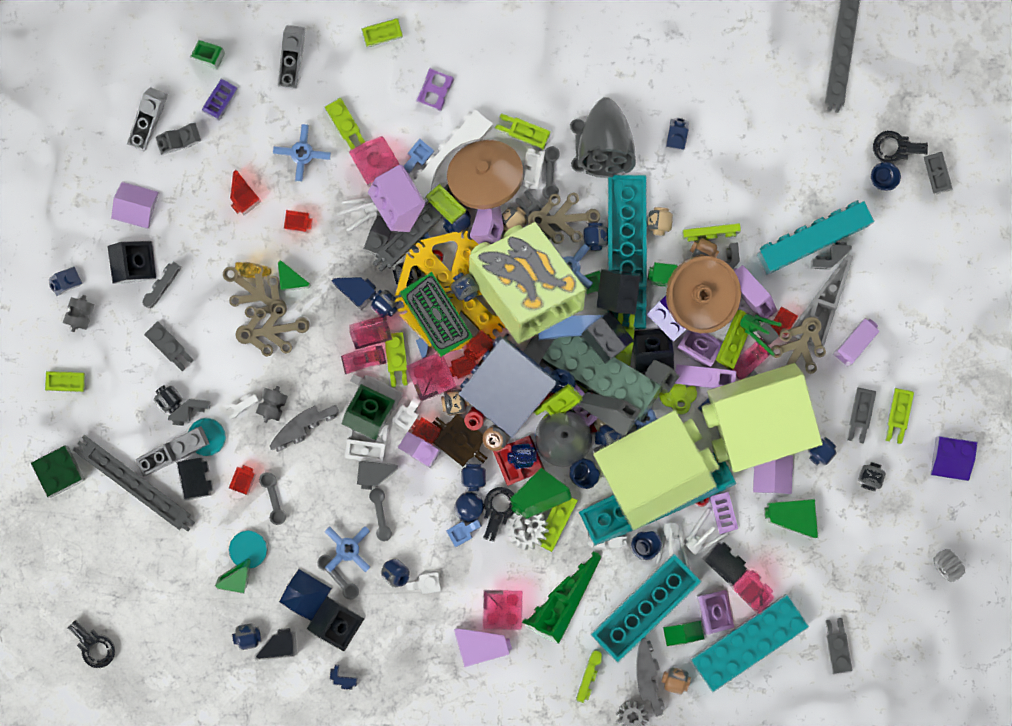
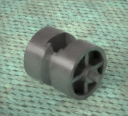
(78, 313)
(271, 405)

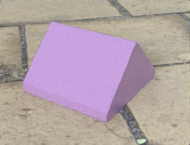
(134, 205)
(700, 347)
(774, 476)
(715, 612)

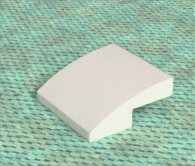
(364, 448)

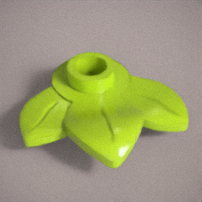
(678, 394)

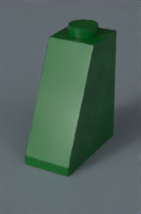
(539, 494)
(794, 516)

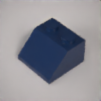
(356, 290)

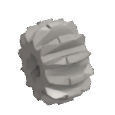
(949, 565)
(628, 711)

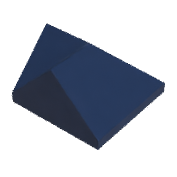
(304, 595)

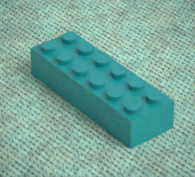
(818, 236)
(645, 608)
(749, 643)

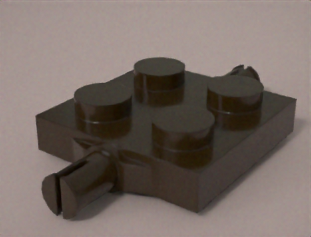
(459, 440)

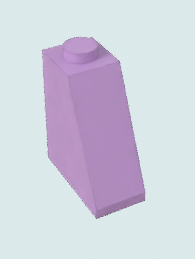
(754, 294)
(856, 342)
(419, 449)
(481, 646)

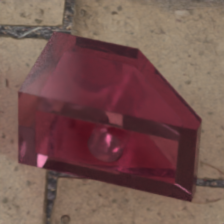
(363, 359)
(750, 360)

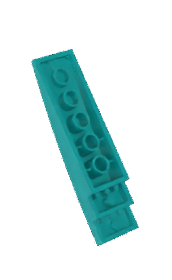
(629, 236)
(607, 520)

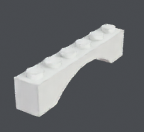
(472, 130)

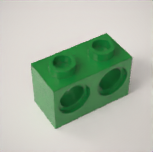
(661, 273)

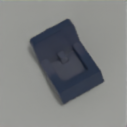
(677, 133)
(64, 281)
(345, 682)

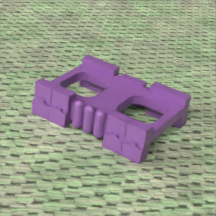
(440, 91)

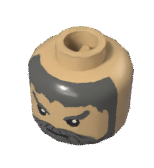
(513, 217)
(660, 221)
(453, 403)

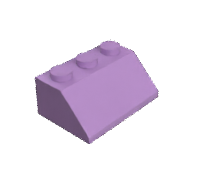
(397, 199)

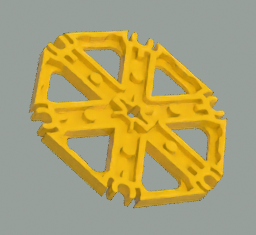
(427, 263)

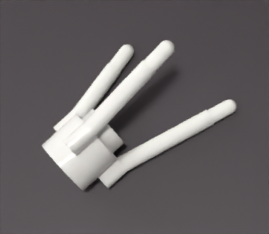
(368, 206)
(671, 531)
(696, 544)

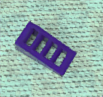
(206, 108)

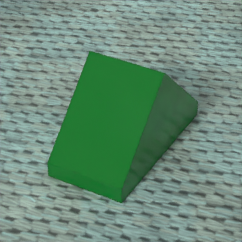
(208, 54)
(290, 279)
(236, 578)
(683, 633)

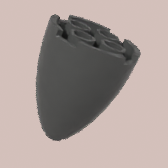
(606, 141)
(558, 450)

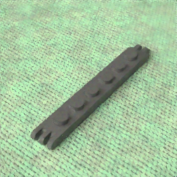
(842, 54)
(404, 241)
(134, 484)

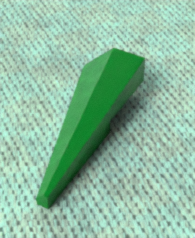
(556, 613)

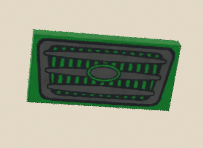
(435, 314)

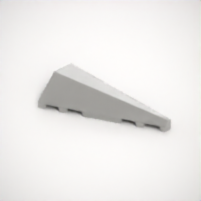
(826, 301)

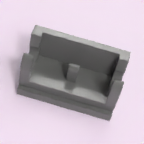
(938, 173)

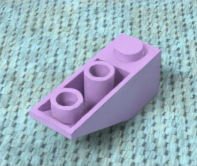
(487, 226)
(704, 376)

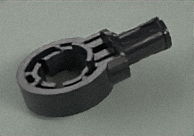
(902, 141)
(493, 524)
(82, 635)

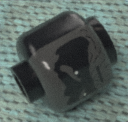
(413, 275)
(167, 399)
(871, 476)

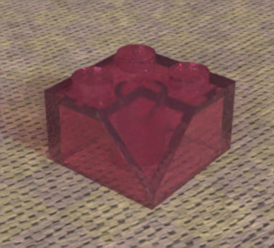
(373, 159)
(431, 377)
(753, 591)
(502, 609)

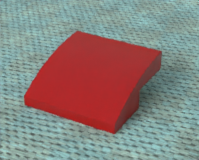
(511, 474)

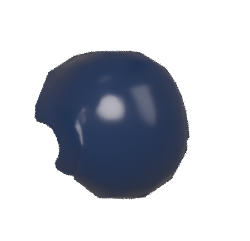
(885, 176)
(566, 378)
(584, 473)
(468, 507)
(646, 545)

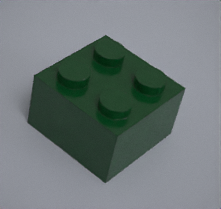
(368, 412)
(57, 471)

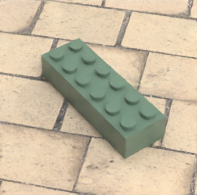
(603, 379)

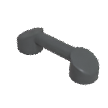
(576, 127)
(551, 155)
(268, 481)
(383, 532)
(350, 590)

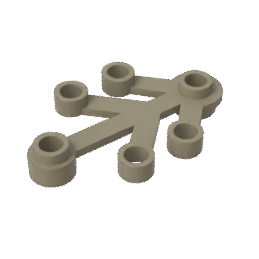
(560, 218)
(257, 292)
(269, 330)
(800, 345)

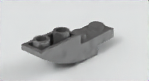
(295, 429)
(172, 451)
(645, 669)

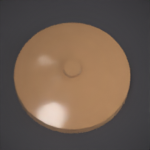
(485, 174)
(703, 294)

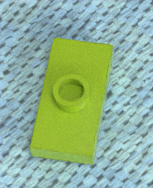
(382, 32)
(445, 204)
(65, 381)

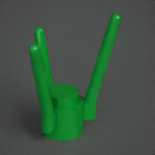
(752, 324)

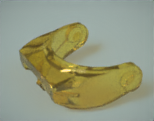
(248, 269)

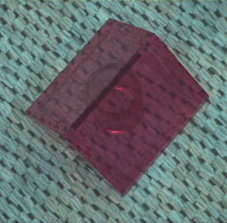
(370, 332)

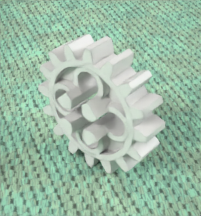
(522, 539)

